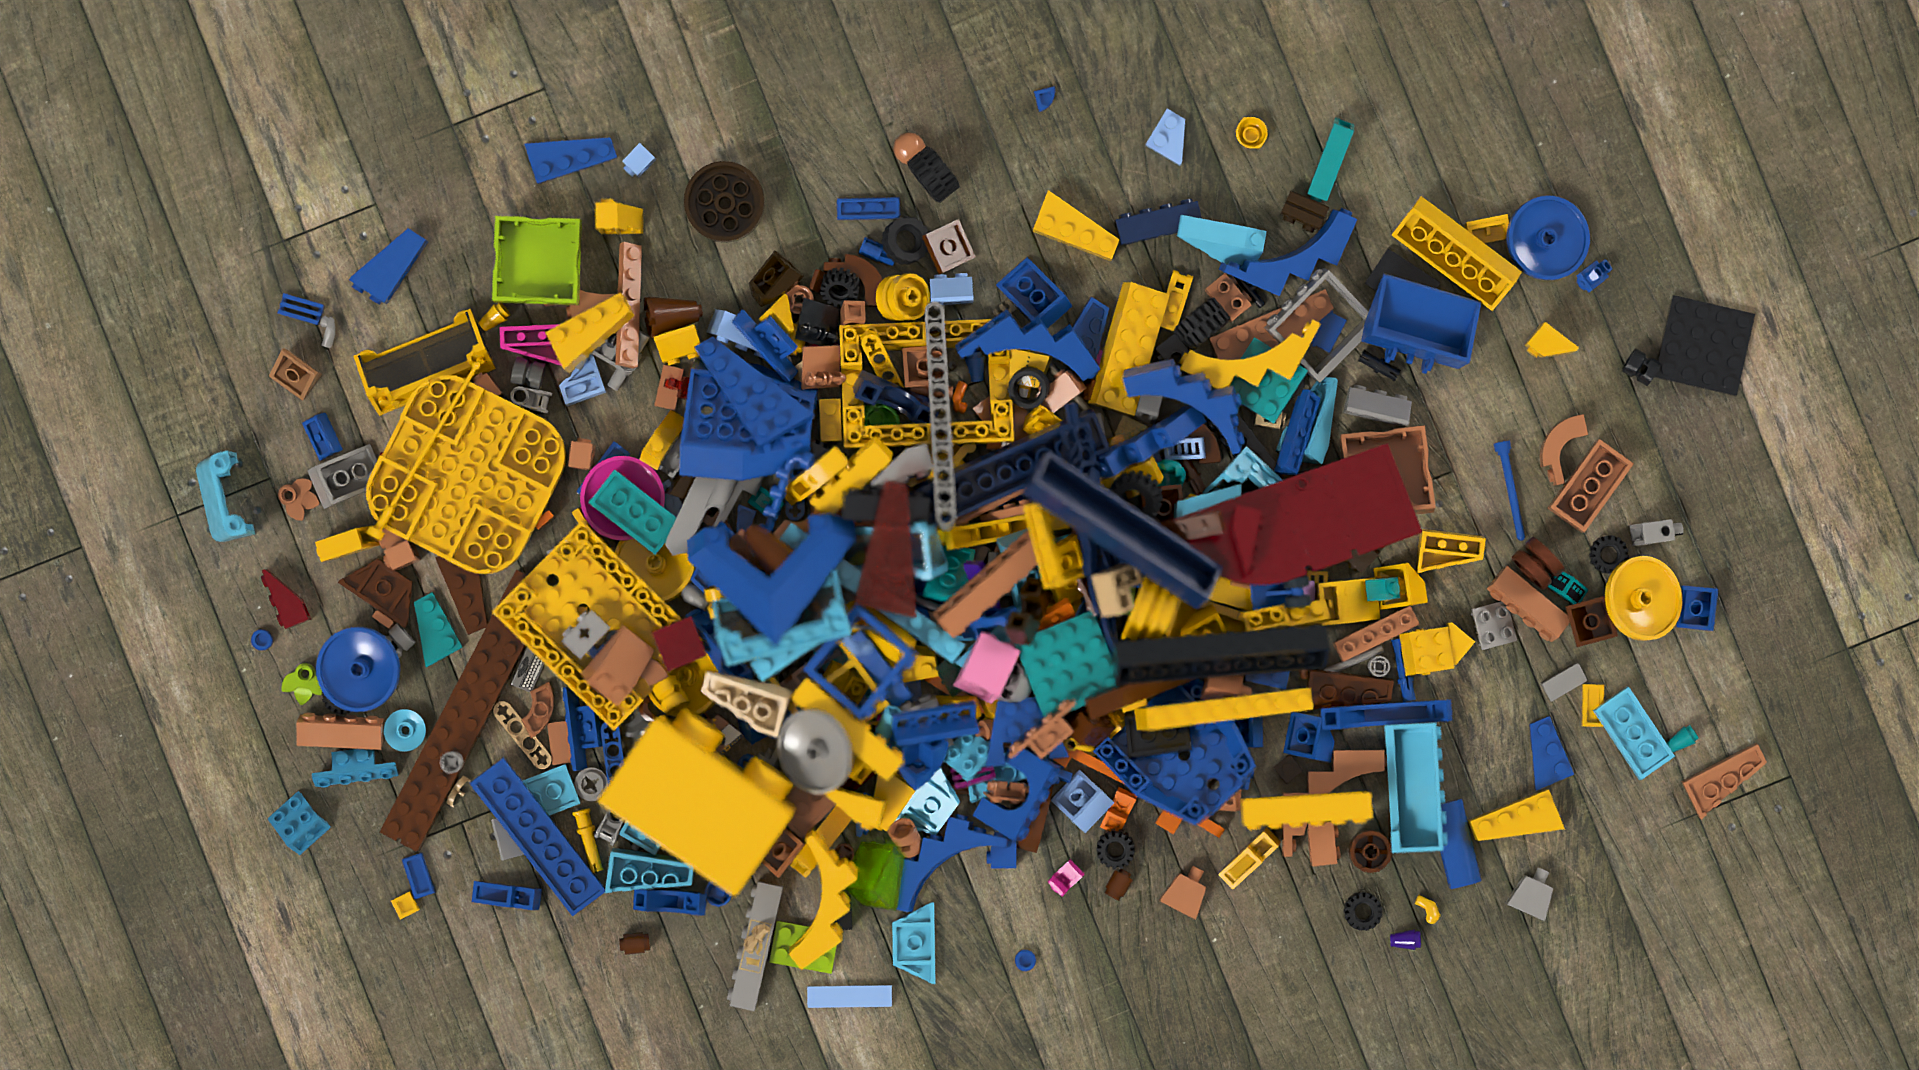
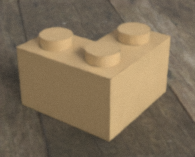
(1113, 588)

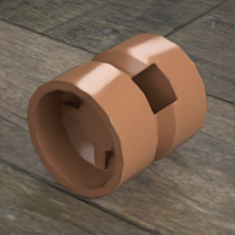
(905, 837)

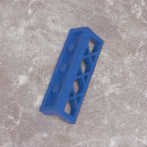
(1297, 433)
(934, 728)

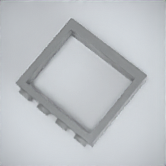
(1345, 346)

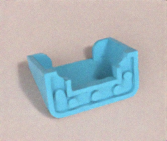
(209, 476)

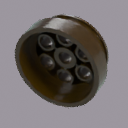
(734, 175)

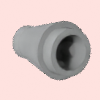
(693, 595)

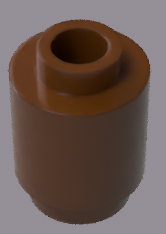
(1118, 884)
(634, 943)

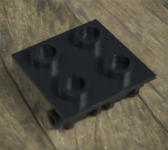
(818, 323)

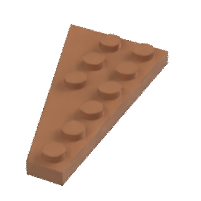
(1234, 342)

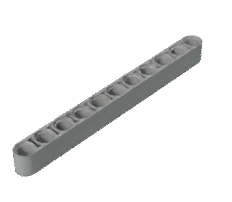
(938, 425)

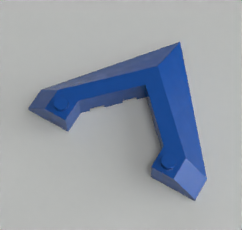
(775, 601)

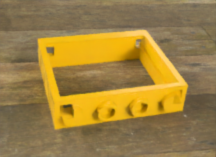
(1046, 550)

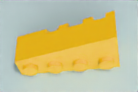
(588, 330)

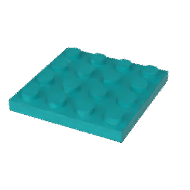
(1068, 663)

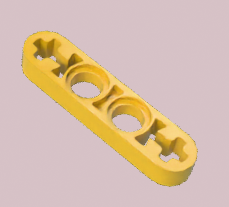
(884, 366)

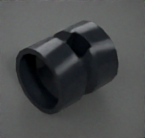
(1635, 362)

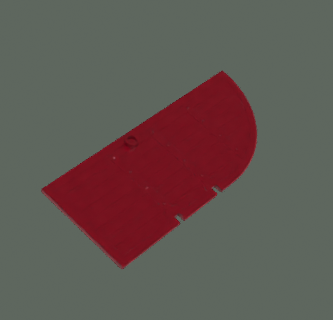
(1316, 519)

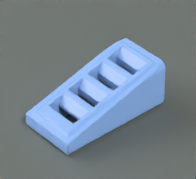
(1170, 451)

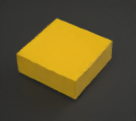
(405, 905)

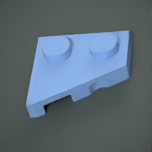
(1168, 137)

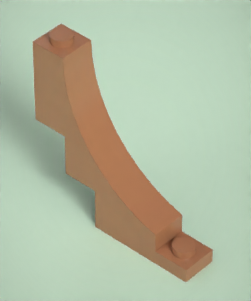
(1345, 765)

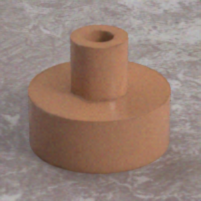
(985, 729)

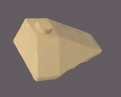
(755, 701)

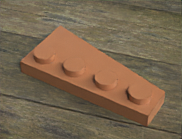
(1717, 781)

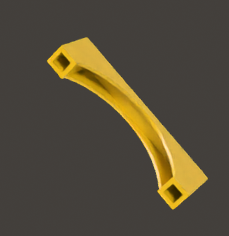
(1223, 709)

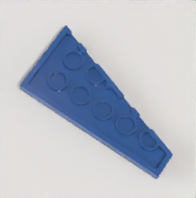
(757, 401)

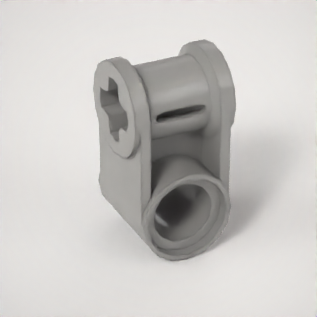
(532, 399)
(610, 826)

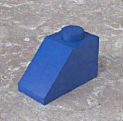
(1002, 856)

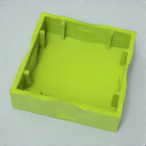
(537, 260)

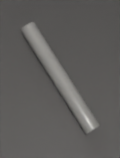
(1356, 659)

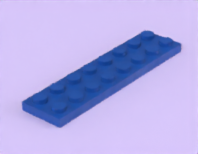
(538, 836)

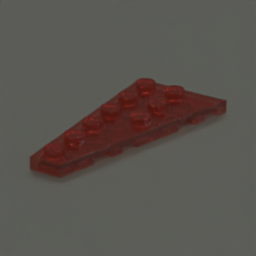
(888, 567)

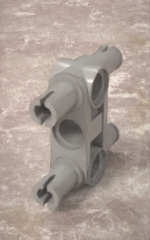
(609, 355)

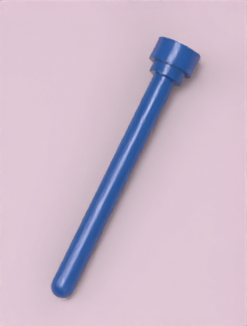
(1503, 449)

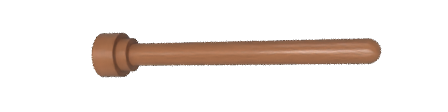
(964, 519)

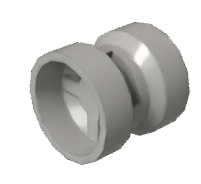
(1378, 666)
(452, 762)

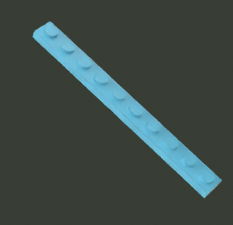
(919, 627)

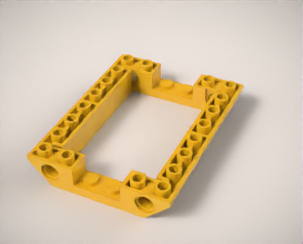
(913, 334)

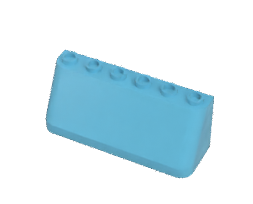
(1415, 787)

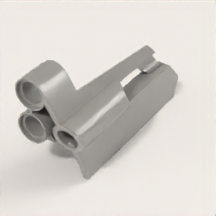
(702, 496)

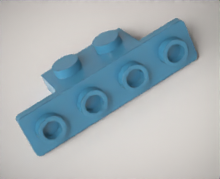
(354, 766)

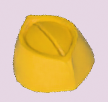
(1251, 132)

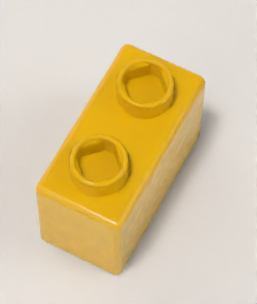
(700, 800)

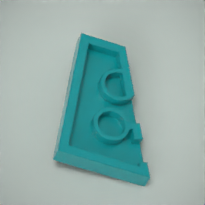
(435, 630)

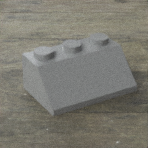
(1378, 406)

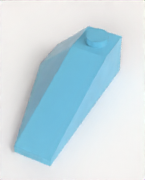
(1321, 429)

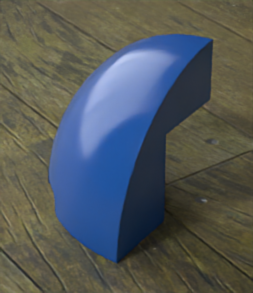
(921, 760)

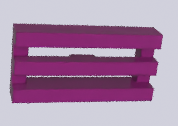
(976, 780)

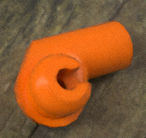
(958, 394)

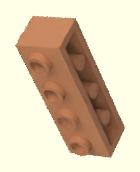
(1528, 604)
(340, 731)

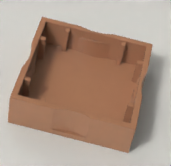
(1410, 455)

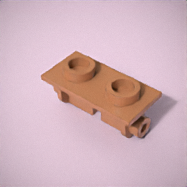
(998, 791)

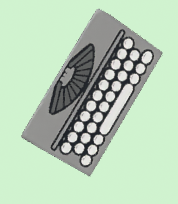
(528, 671)

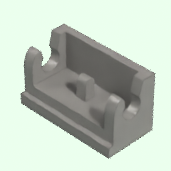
(672, 461)

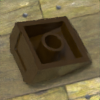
(774, 279)

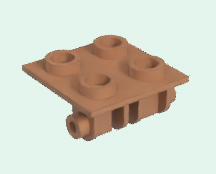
(821, 367)

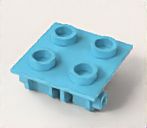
(967, 755)

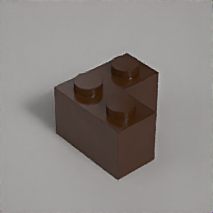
(1089, 731)

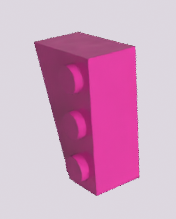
(529, 342)

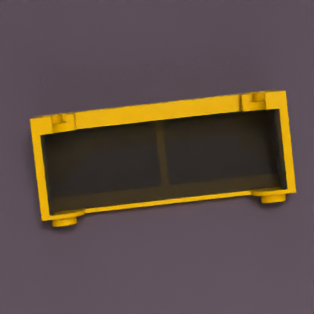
(397, 372)

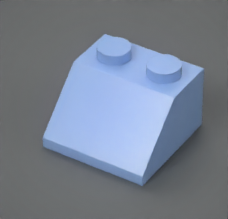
(951, 290)
(1082, 801)

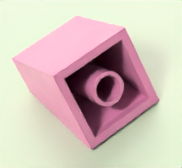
(987, 667)

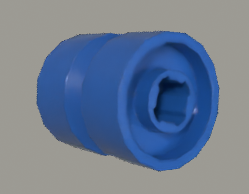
(716, 895)

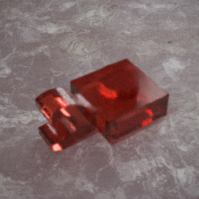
(680, 386)

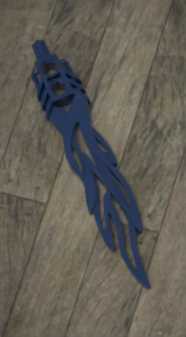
(1080, 451)

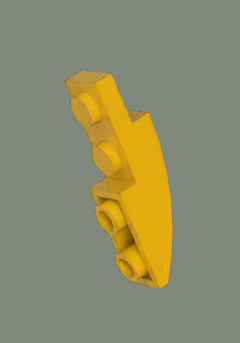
(810, 480)
(1285, 617)

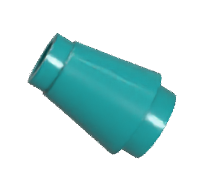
(1683, 738)

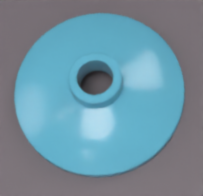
(394, 734)

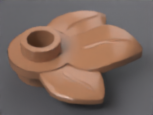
(301, 499)

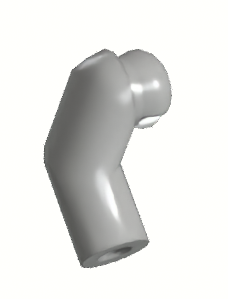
(329, 334)

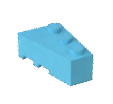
(1206, 500)

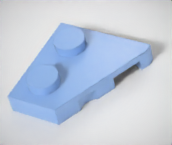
(583, 383)

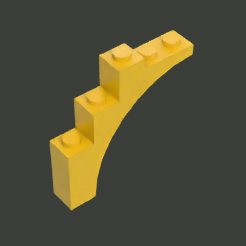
(989, 531)
(835, 877)

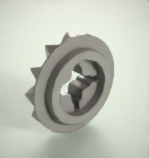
(581, 782)

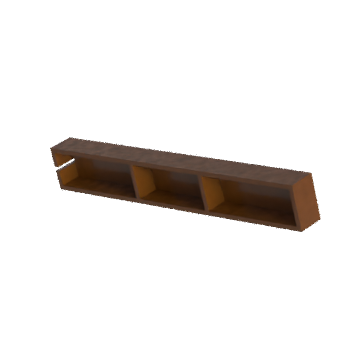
(456, 730)

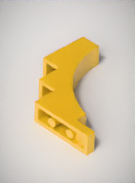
(1282, 359)

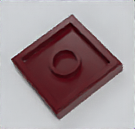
(679, 643)

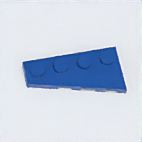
(562, 158)

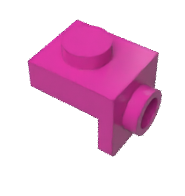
(1065, 877)

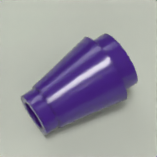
(1407, 939)

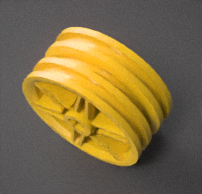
(1151, 612)

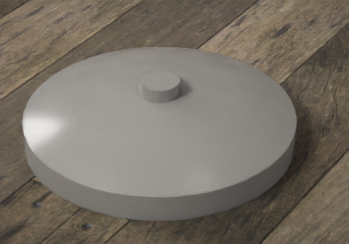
(814, 751)

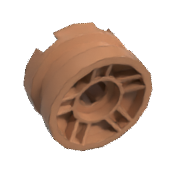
(796, 291)

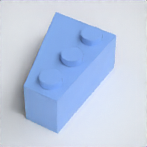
(725, 331)

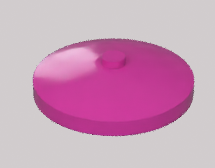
(632, 469)

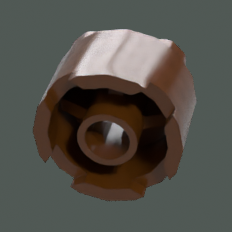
(1362, 841)

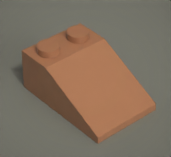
(618, 665)

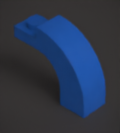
(669, 901)

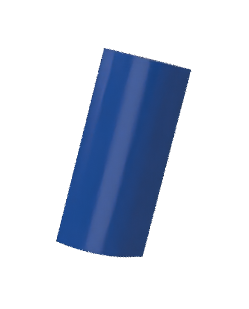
(1459, 853)

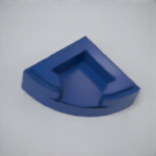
(1044, 98)

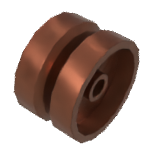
(1535, 565)

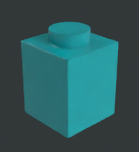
(1382, 589)

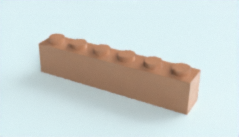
(987, 586)

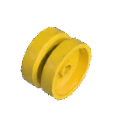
(902, 297)

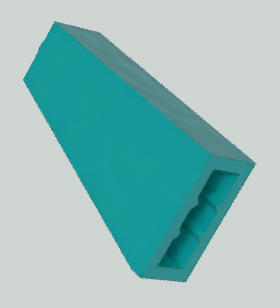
(1331, 159)

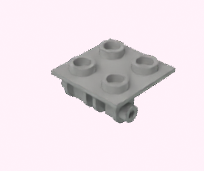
(1493, 625)

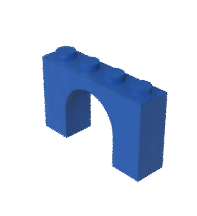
(1040, 776)

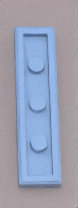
(849, 996)

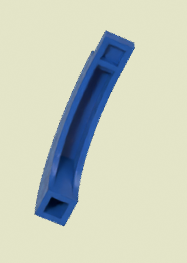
(1386, 714)

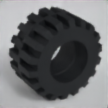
(933, 174)
(1202, 324)
(1144, 486)

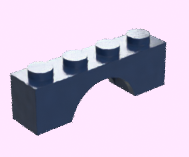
(880, 391)

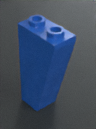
(389, 267)

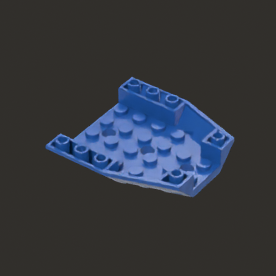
(721, 444)
(1183, 784)

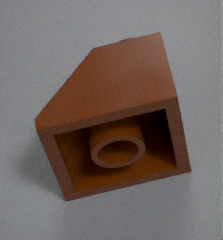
(1590, 621)

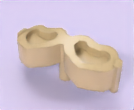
(456, 790)
(752, 940)

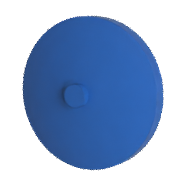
(1548, 238)
(358, 669)

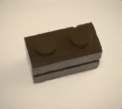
(1303, 211)

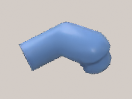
(857, 648)

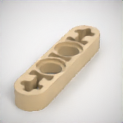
(522, 735)

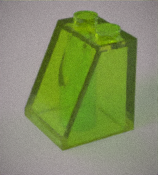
(878, 875)

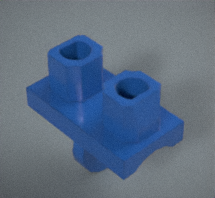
(1593, 275)

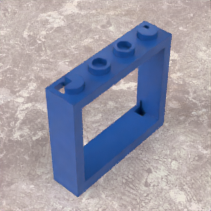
(893, 677)

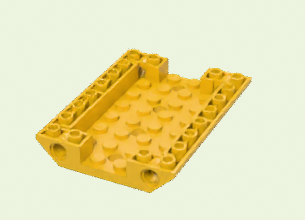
(594, 577)

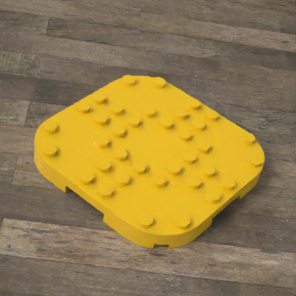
(478, 481)

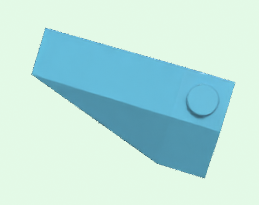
(1222, 240)

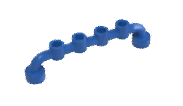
(779, 492)

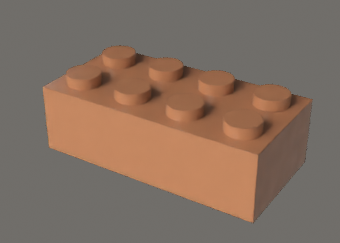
(1590, 486)

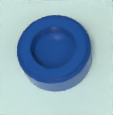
(262, 639)
(1025, 960)

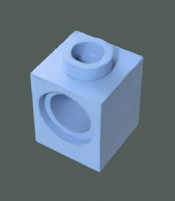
(638, 161)

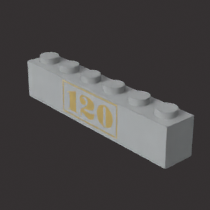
(752, 966)

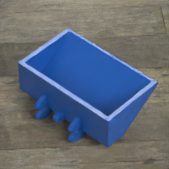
(1421, 323)

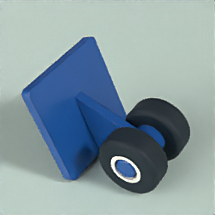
(1278, 594)

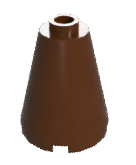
(669, 314)
(767, 549)

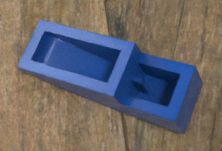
(506, 895)

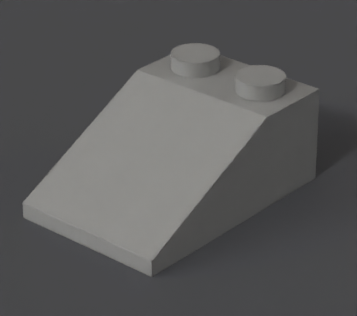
(343, 476)

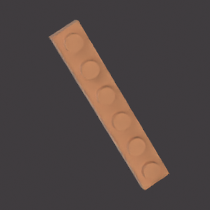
(629, 286)

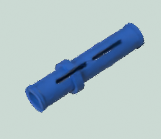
(1404, 681)

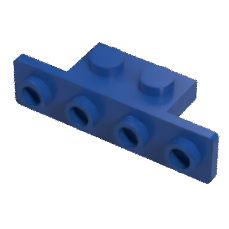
(770, 342)
(583, 729)

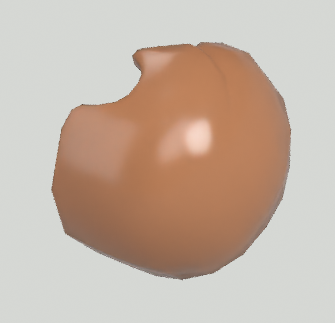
(907, 146)

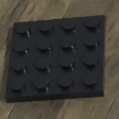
(1704, 345)

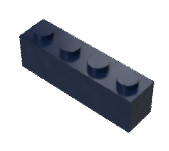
(1154, 224)

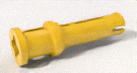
(586, 830)

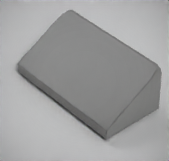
(1563, 681)
(506, 845)

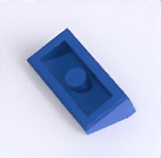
(322, 436)

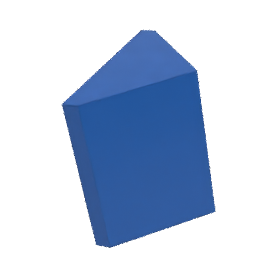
(1698, 608)

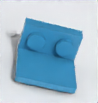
(298, 823)

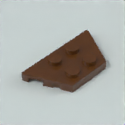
(382, 589)

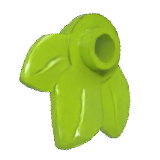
(302, 686)

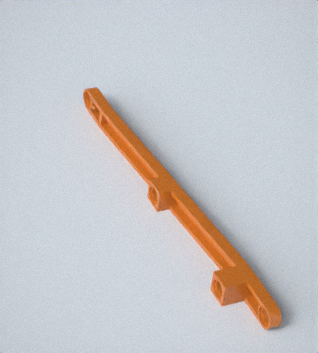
(1165, 819)

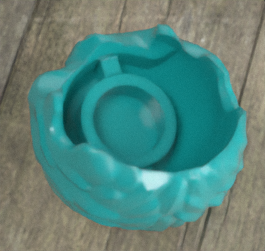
(1172, 473)

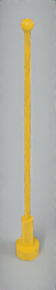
(376, 531)

